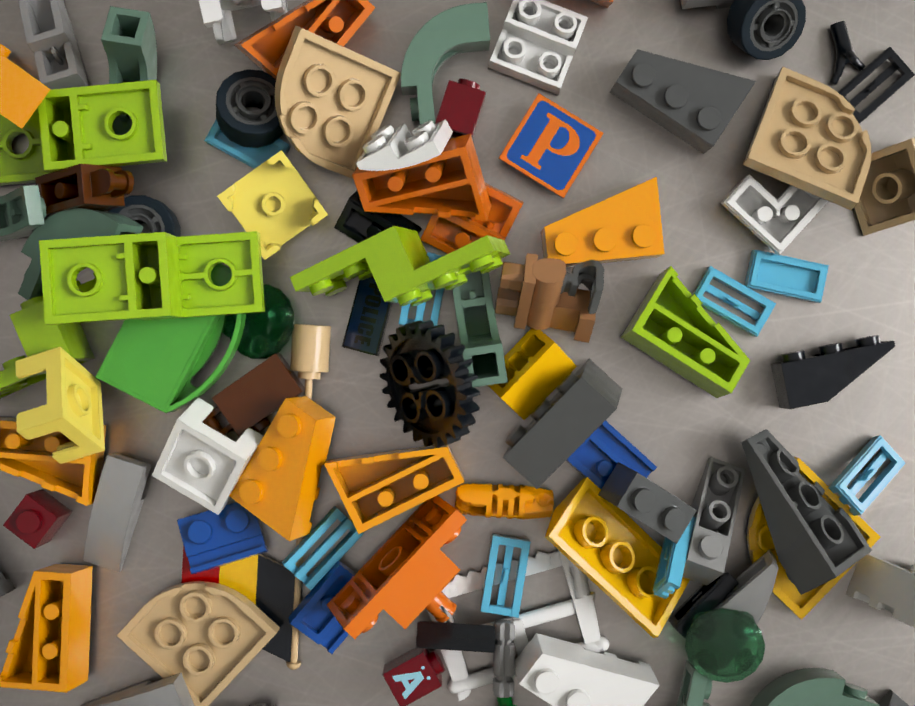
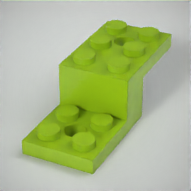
(76, 129)
(401, 266)
(150, 277)
(38, 337)

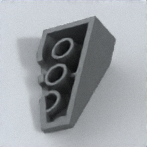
(806, 530)

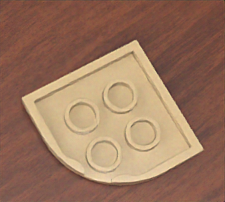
(330, 100)
(811, 140)
(199, 632)

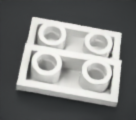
(538, 43)
(399, 149)

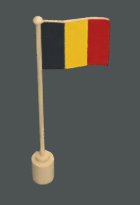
(258, 577)

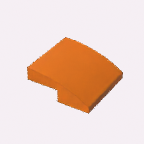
(458, 231)

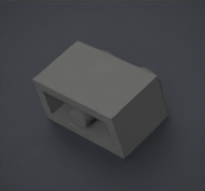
(647, 502)

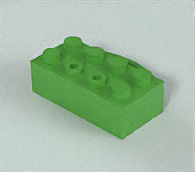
(162, 356)

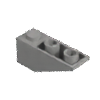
(714, 520)

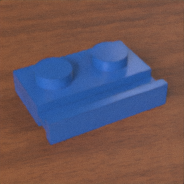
(603, 451)
(222, 538)
(313, 615)

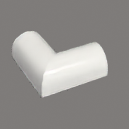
(772, 219)

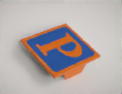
(551, 145)

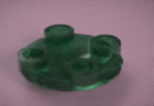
(265, 331)
(725, 644)

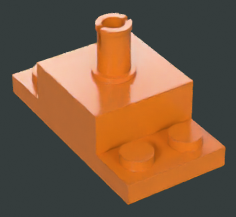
(404, 573)

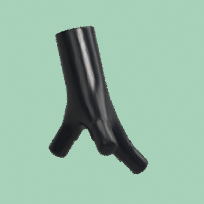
(844, 51)

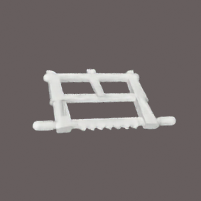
(580, 604)

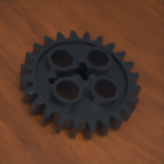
(421, 355)

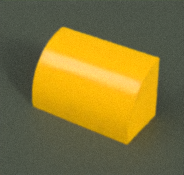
(533, 372)

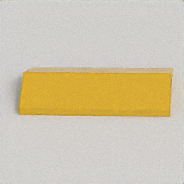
(612, 554)

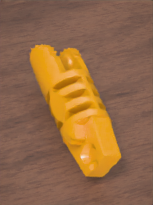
(504, 501)

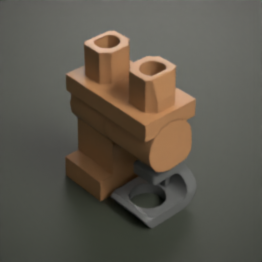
(549, 296)

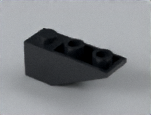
(820, 377)

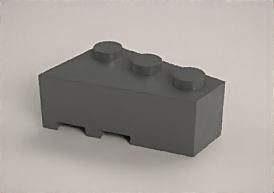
(682, 96)
(562, 423)

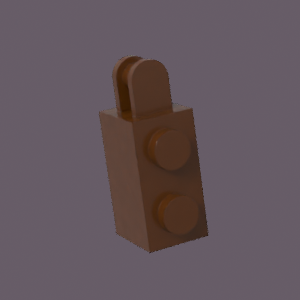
(85, 187)
(255, 397)

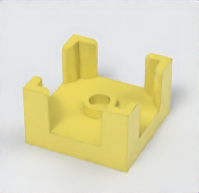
(273, 203)
(71, 405)

